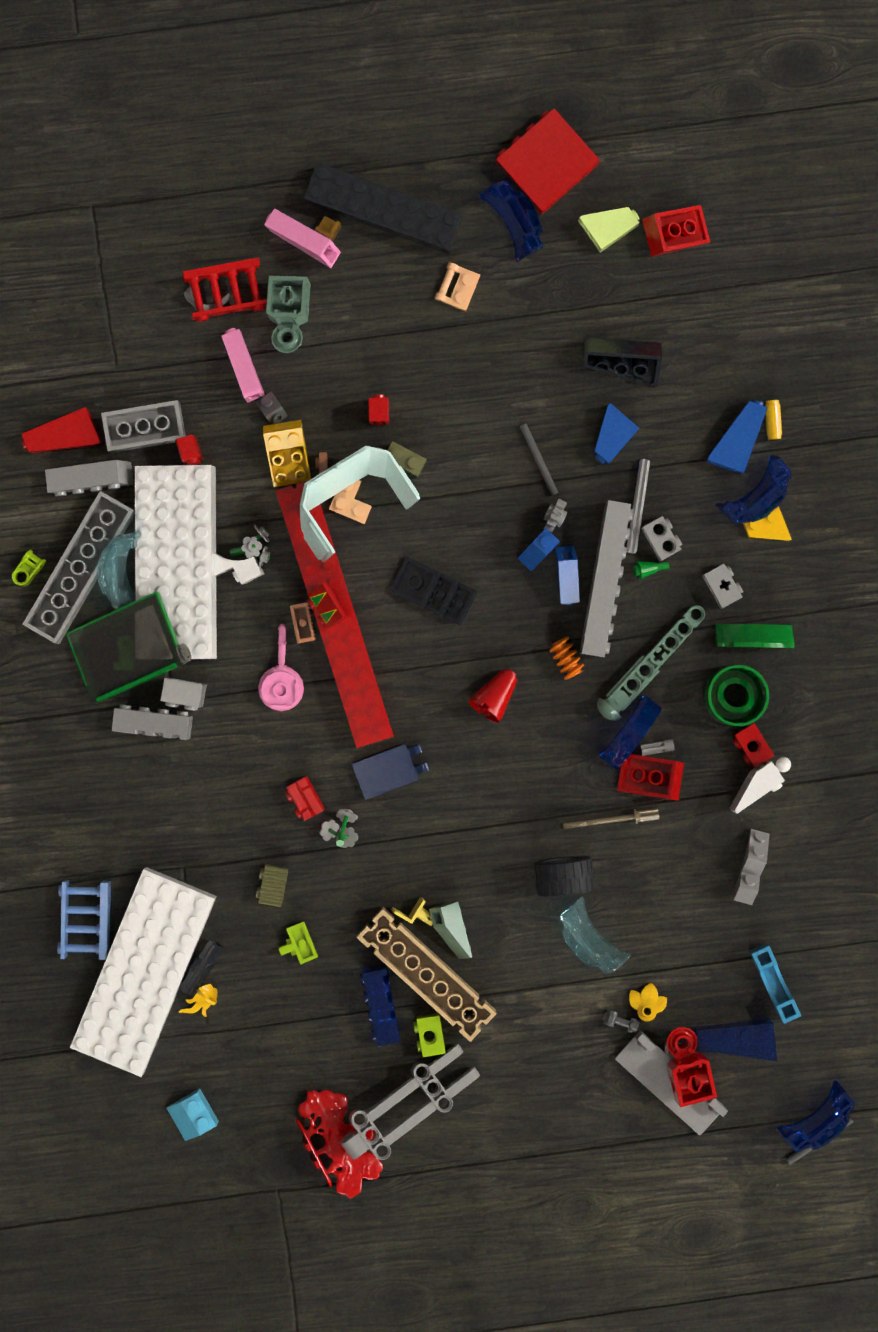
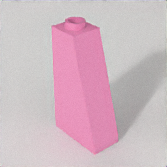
(303, 237)
(242, 365)

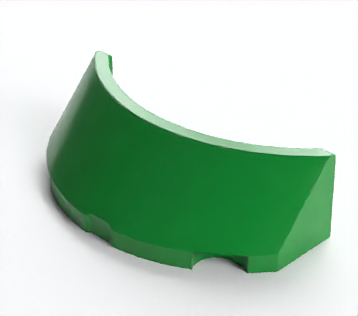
(754, 635)

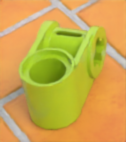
(29, 568)

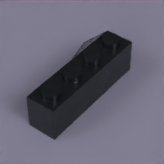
(624, 358)

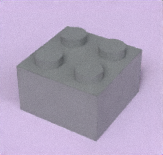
(183, 693)

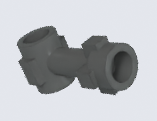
(610, 1018)

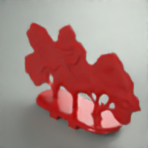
(331, 1109)

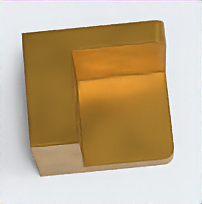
(328, 228)

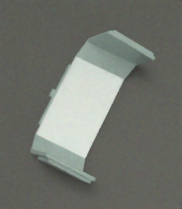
(340, 476)

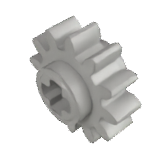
(555, 515)

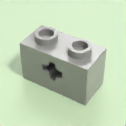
(713, 581)

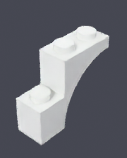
(244, 571)

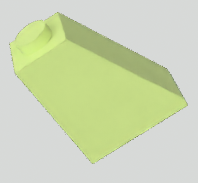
(609, 226)

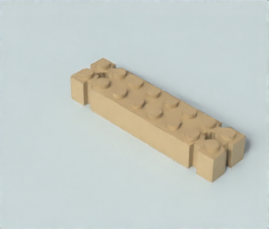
(426, 974)

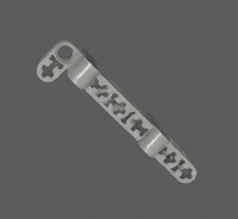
(356, 1142)

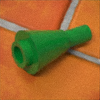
(645, 569)

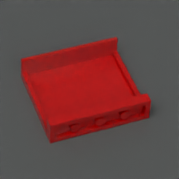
(547, 160)

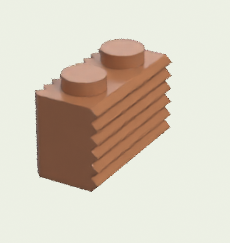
(302, 623)

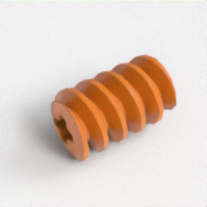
(566, 658)

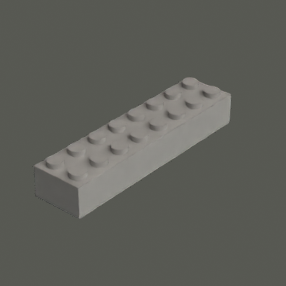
(77, 568)
(605, 578)

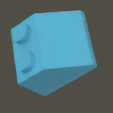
(193, 1115)

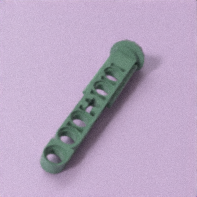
(617, 698)

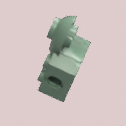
(288, 308)

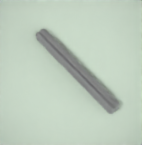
(638, 505)

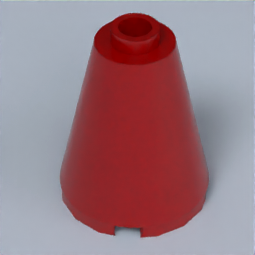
(494, 695)

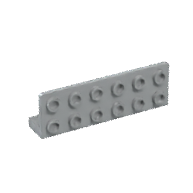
(649, 1066)

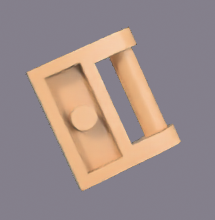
(463, 289)

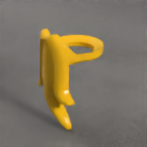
(204, 998)

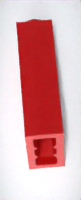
(64, 433)

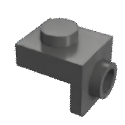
(271, 408)

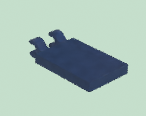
(388, 770)

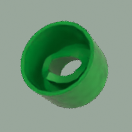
(756, 695)

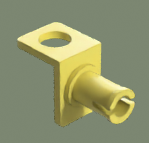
(417, 912)

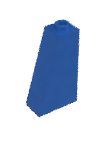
(738, 441)

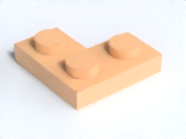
(348, 506)

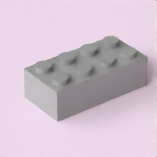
(143, 426)

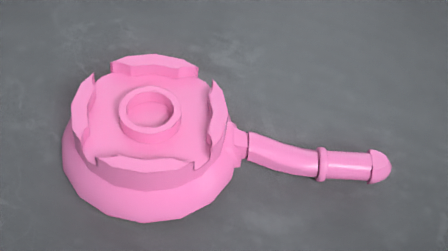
(281, 685)

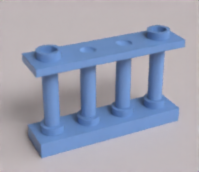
(102, 910)

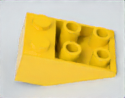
(286, 453)

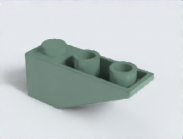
(450, 926)

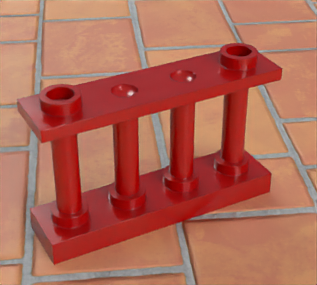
(212, 274)

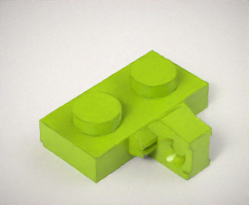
(299, 943)

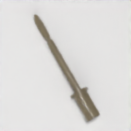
(638, 816)

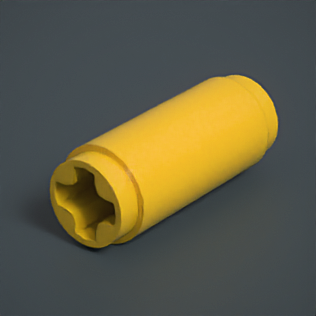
(773, 420)

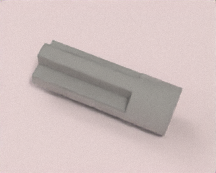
(657, 747)

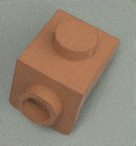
(322, 462)

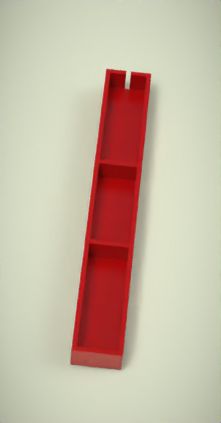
(343, 640)

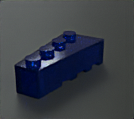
(381, 1005)
(744, 1039)

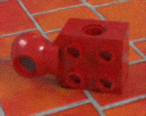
(689, 1070)

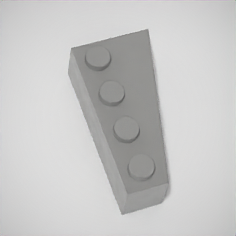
(89, 477)
(152, 723)

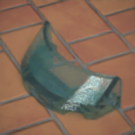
(112, 570)
(587, 942)

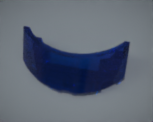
(518, 217)
(763, 498)
(631, 733)
(823, 1124)

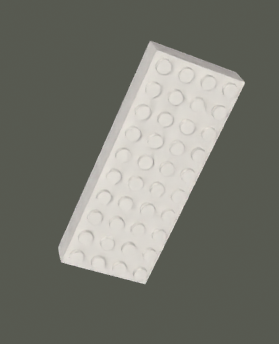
(178, 548)
(143, 971)

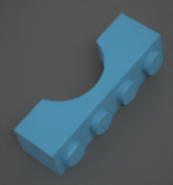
(774, 983)

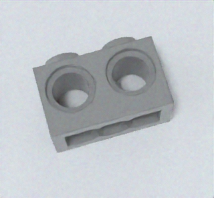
(656, 541)

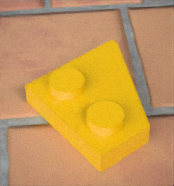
(770, 527)

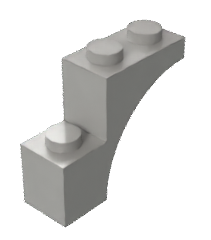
(753, 865)

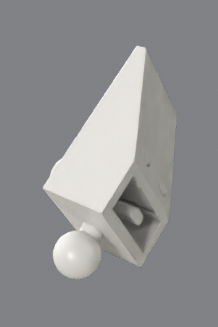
(759, 782)

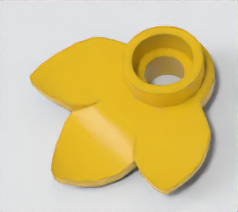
(647, 999)

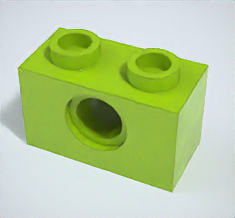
(432, 1046)

